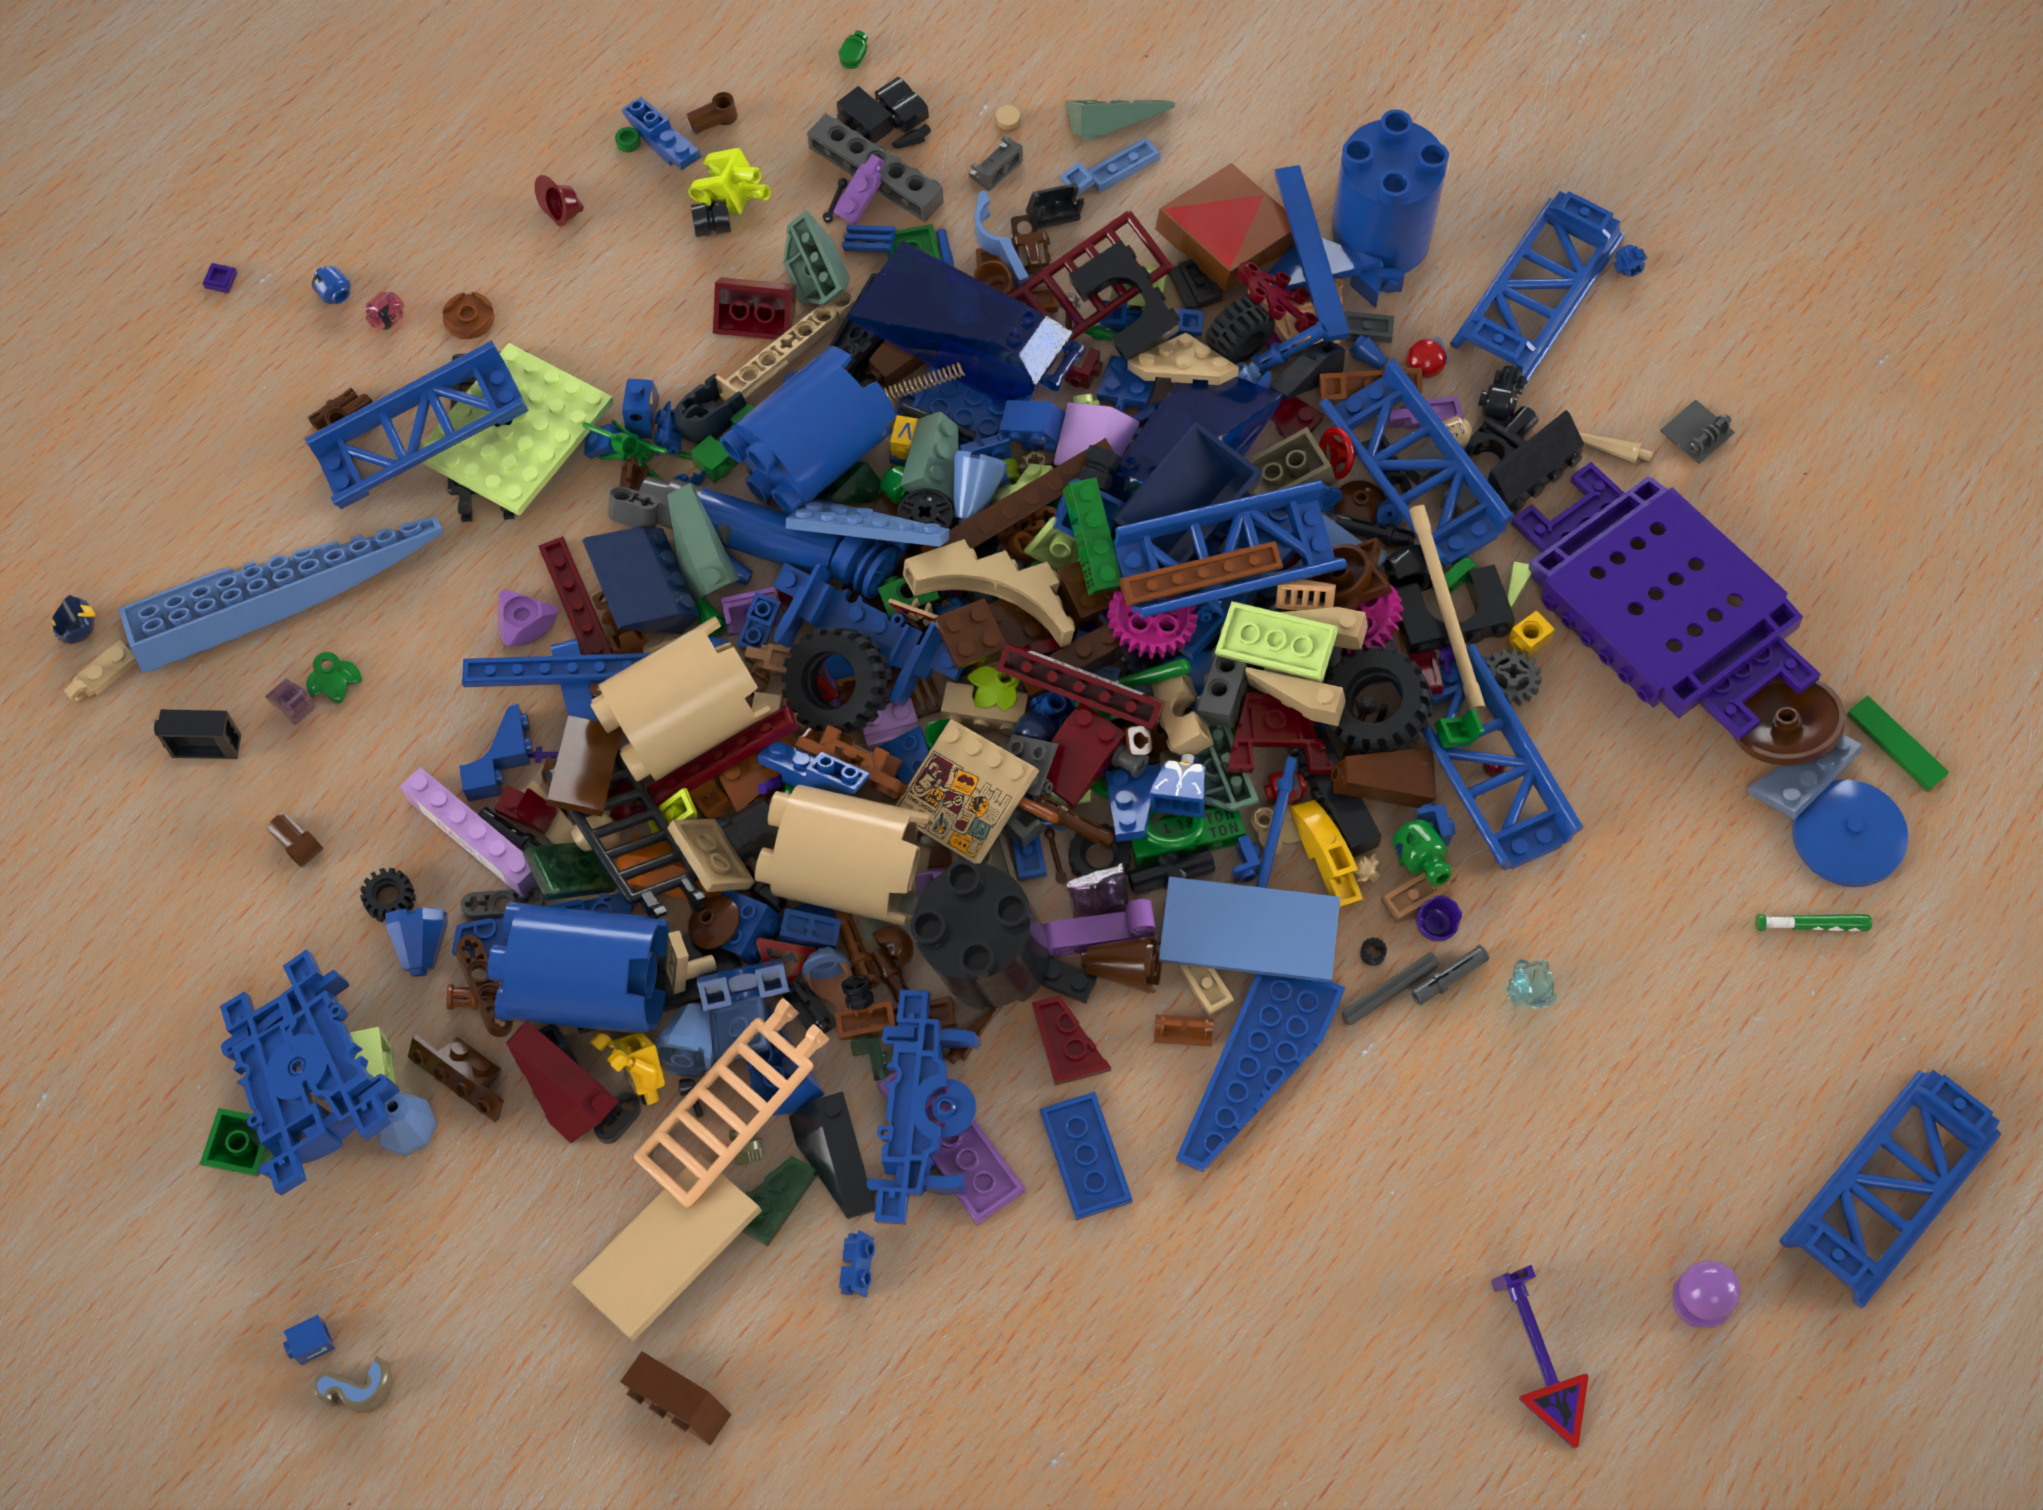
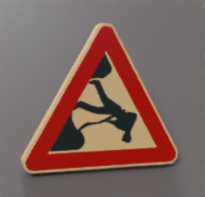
(921, 617)

